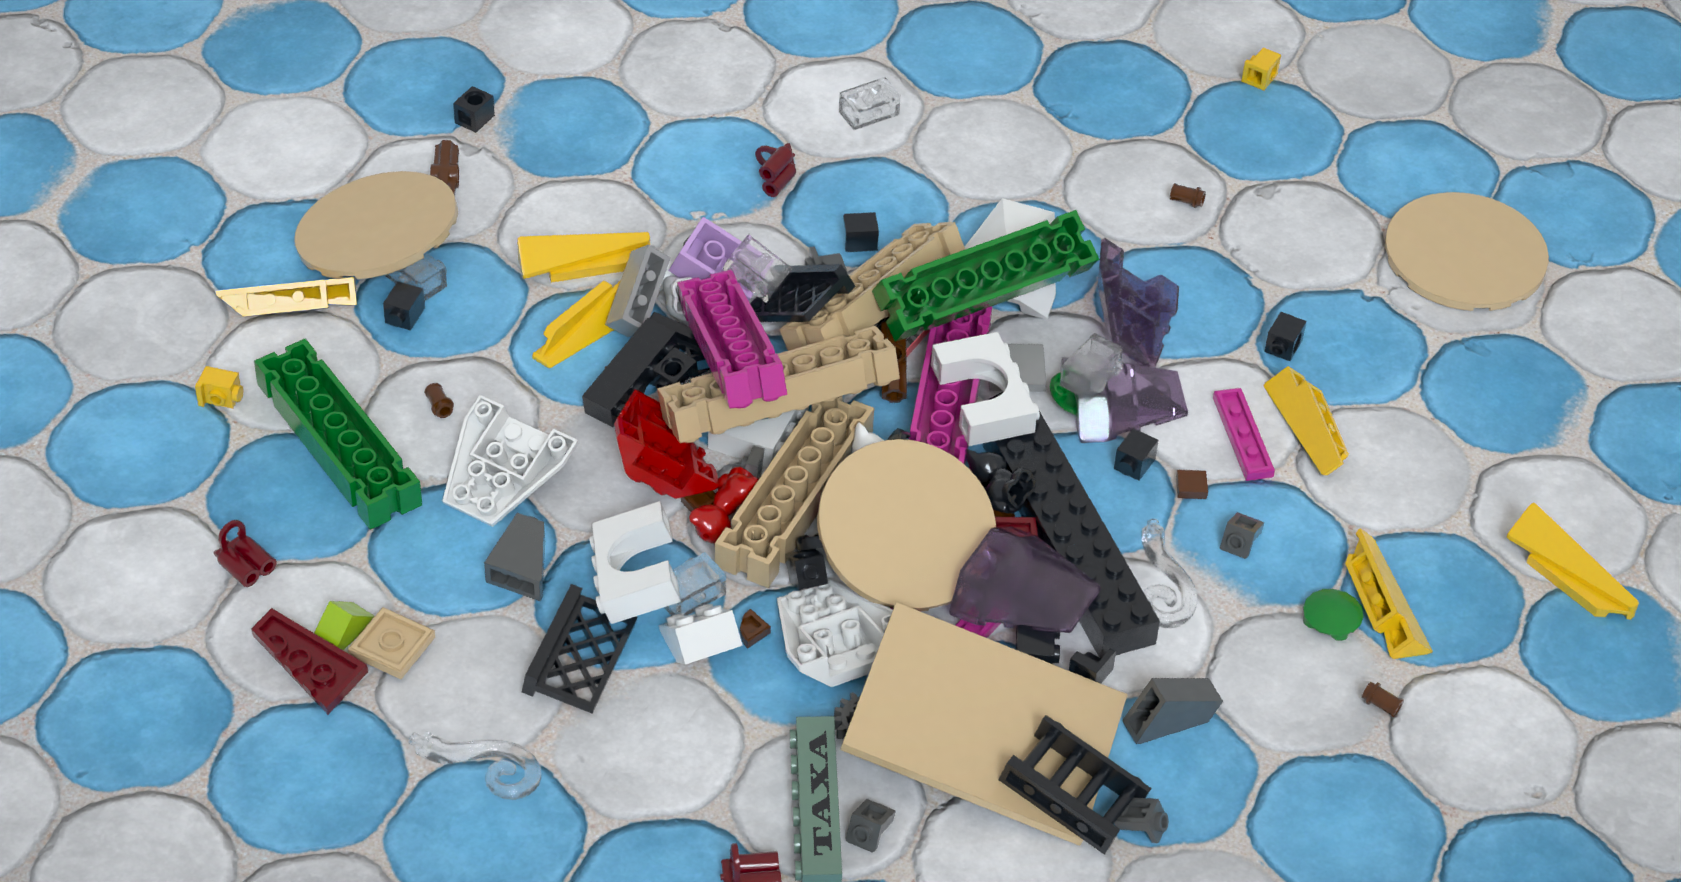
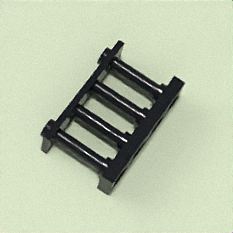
(1058, 803)

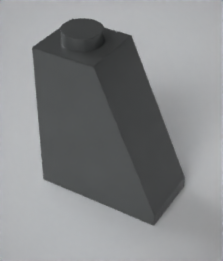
(519, 558)
(1171, 707)

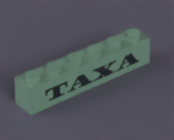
(817, 800)

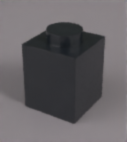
(404, 305)
(1136, 454)

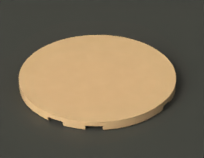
(376, 225)
(1466, 251)
(902, 522)

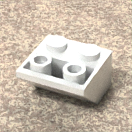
(701, 634)

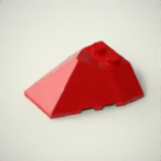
(655, 455)

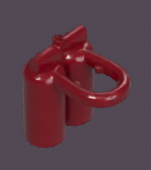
(777, 169)
(243, 555)
(750, 867)

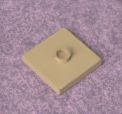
(391, 643)

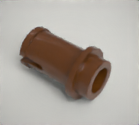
(1188, 195)
(441, 404)
(1381, 698)

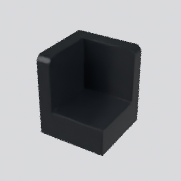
(861, 232)
(1092, 666)

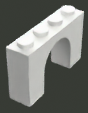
(989, 360)
(764, 433)
(615, 542)

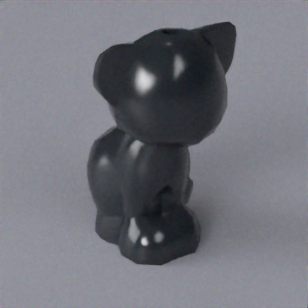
(1005, 489)

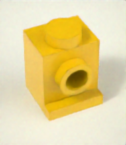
(1261, 69)
(218, 388)

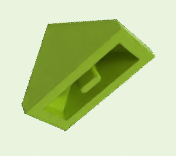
(342, 623)

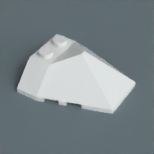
(1008, 218)

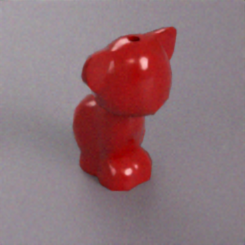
(731, 493)

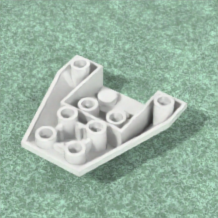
(501, 462)
(832, 632)

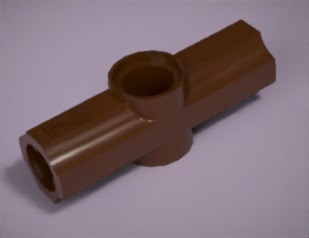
(446, 164)
(896, 389)

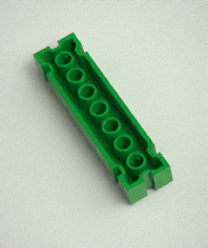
(985, 275)
(338, 433)

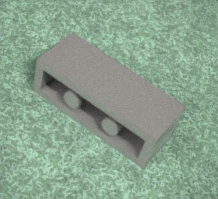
(637, 290)

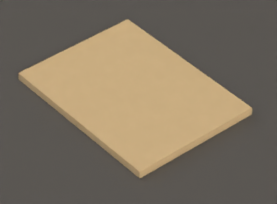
(962, 705)

